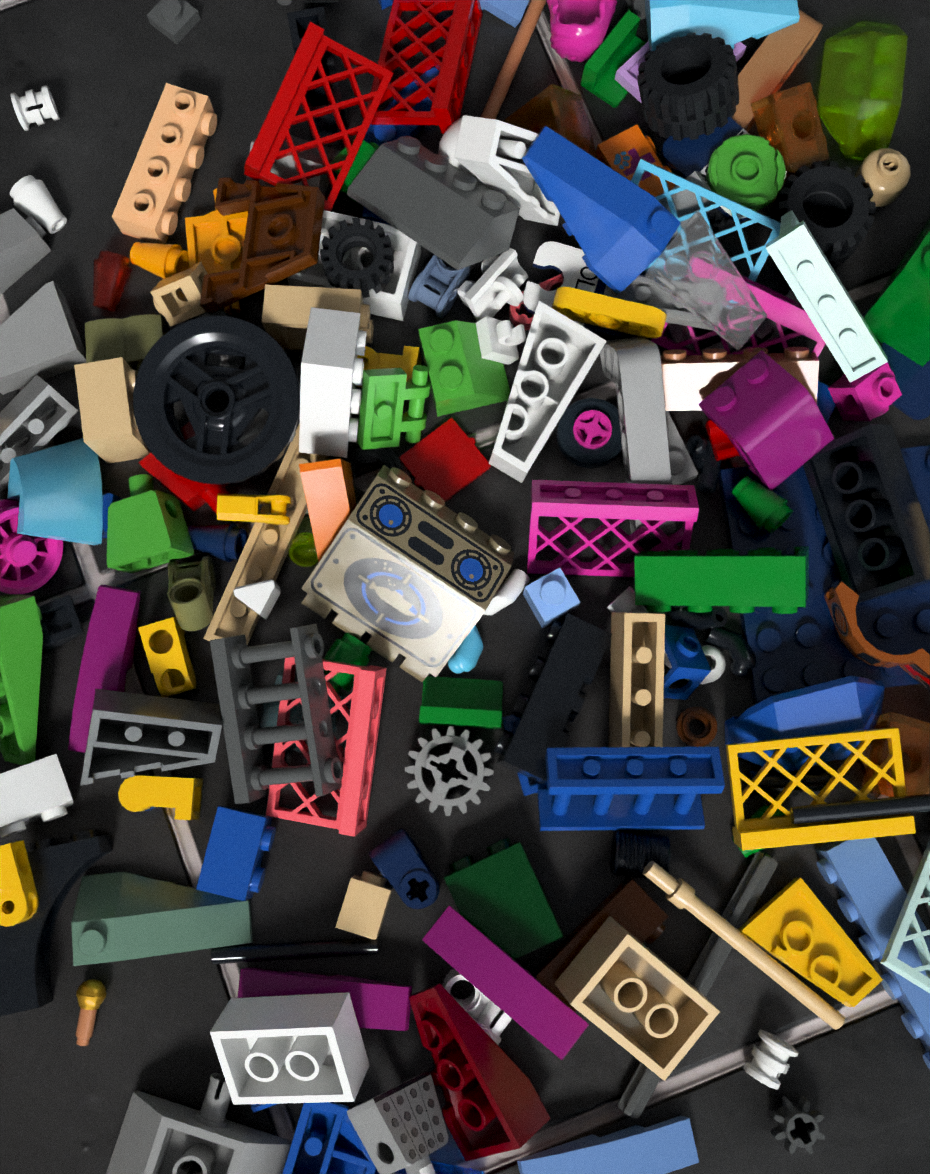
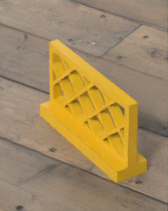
(778, 830)

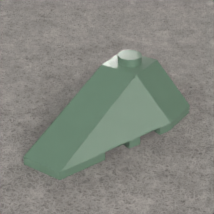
(142, 917)

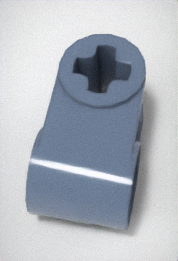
(438, 286)

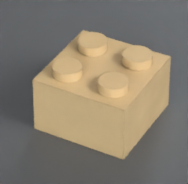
(108, 411)

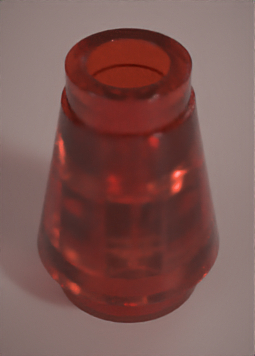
(109, 279)

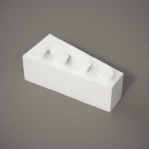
(546, 380)

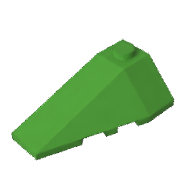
(19, 676)

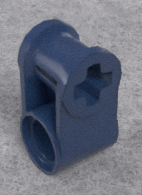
(400, 864)

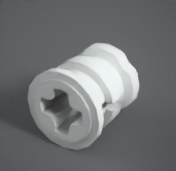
(31, 99)
(770, 1059)

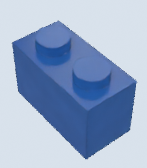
(236, 853)

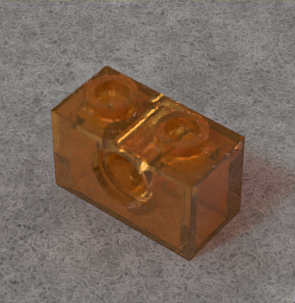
(792, 126)
(915, 742)

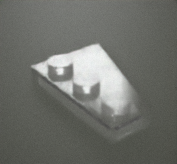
(707, 283)

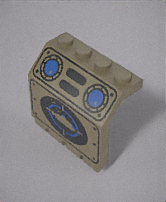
(408, 574)

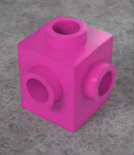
(866, 396)

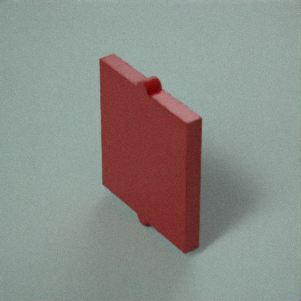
(445, 461)

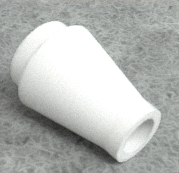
(36, 201)

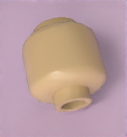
(886, 174)

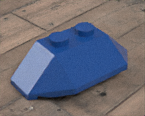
(820, 709)
(327, 1143)

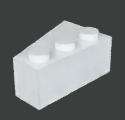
(494, 155)
(32, 794)

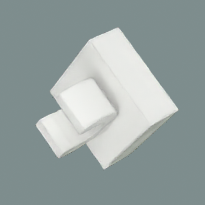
(499, 339)

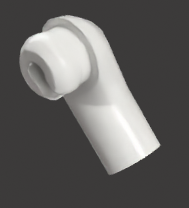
(508, 591)

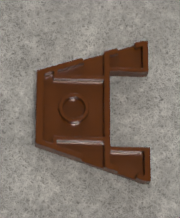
(278, 240)

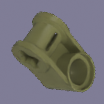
(192, 592)

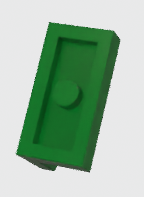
(615, 50)
(461, 702)

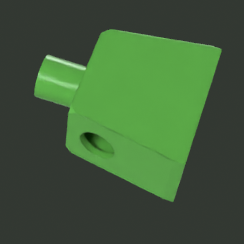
(146, 528)

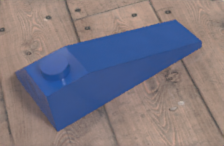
(608, 214)

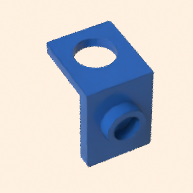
(686, 661)

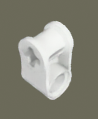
(480, 1008)

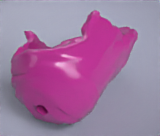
(579, 26)

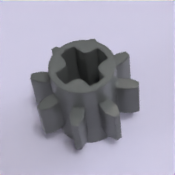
(809, 1128)

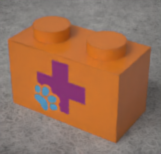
(624, 153)

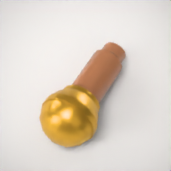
(90, 997)

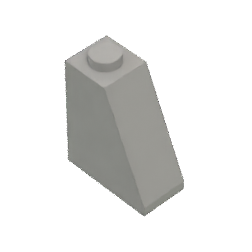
(19, 246)
(39, 340)

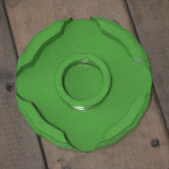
(746, 171)

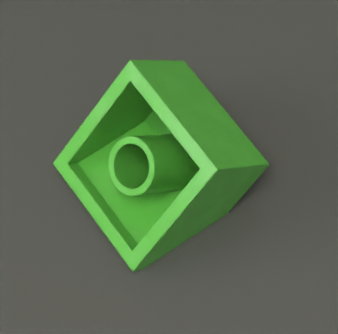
(457, 371)

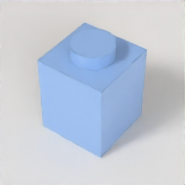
(551, 597)

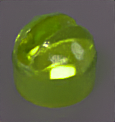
(303, 550)

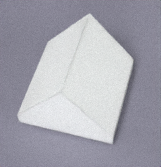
(259, 596)

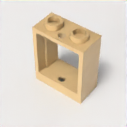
(288, 311)

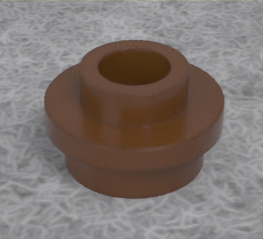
(708, 722)

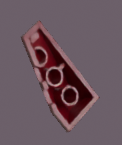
(485, 1093)

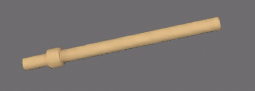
(683, 896)

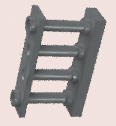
(240, 718)

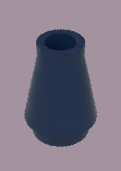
(219, 540)

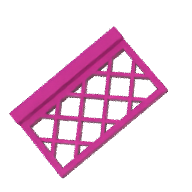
(778, 309)
(612, 505)

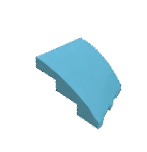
(59, 493)

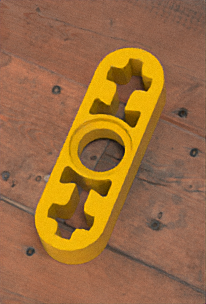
(609, 312)

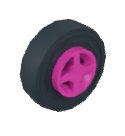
(595, 419)

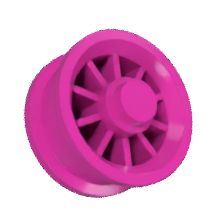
(24, 559)

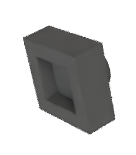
(173, 18)

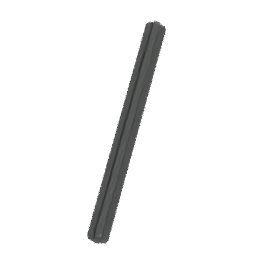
(706, 968)

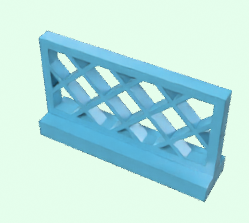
(719, 200)

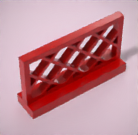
(453, 70)
(292, 96)

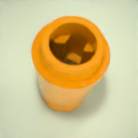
(159, 259)

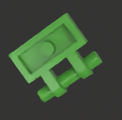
(382, 406)

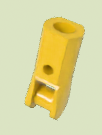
(246, 508)

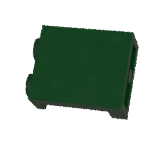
(503, 899)

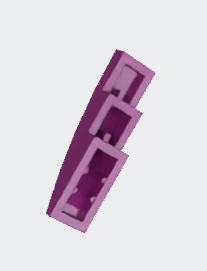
(105, 656)
(505, 982)
(374, 1002)

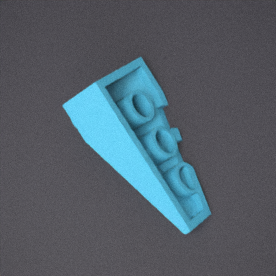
(722, 18)

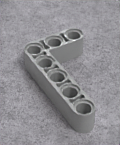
(637, 372)

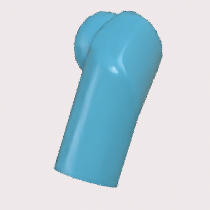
(467, 653)

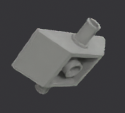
(167, 1137)

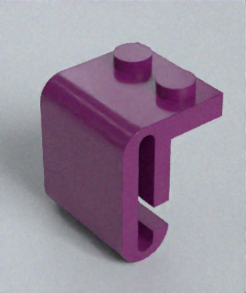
(768, 419)

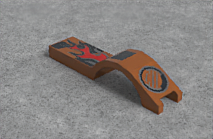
(842, 606)

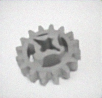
(457, 753)

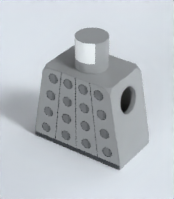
(402, 1126)

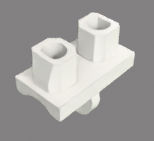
(496, 286)

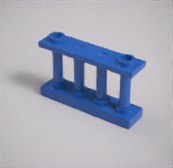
(628, 788)

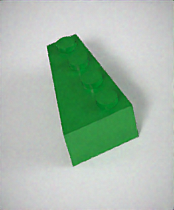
(722, 579)

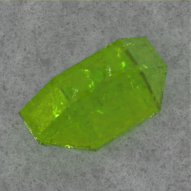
(862, 86)

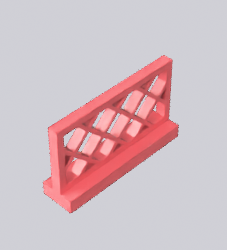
(357, 757)

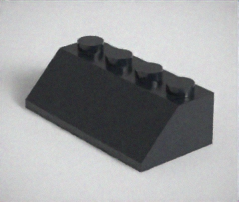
(870, 512)

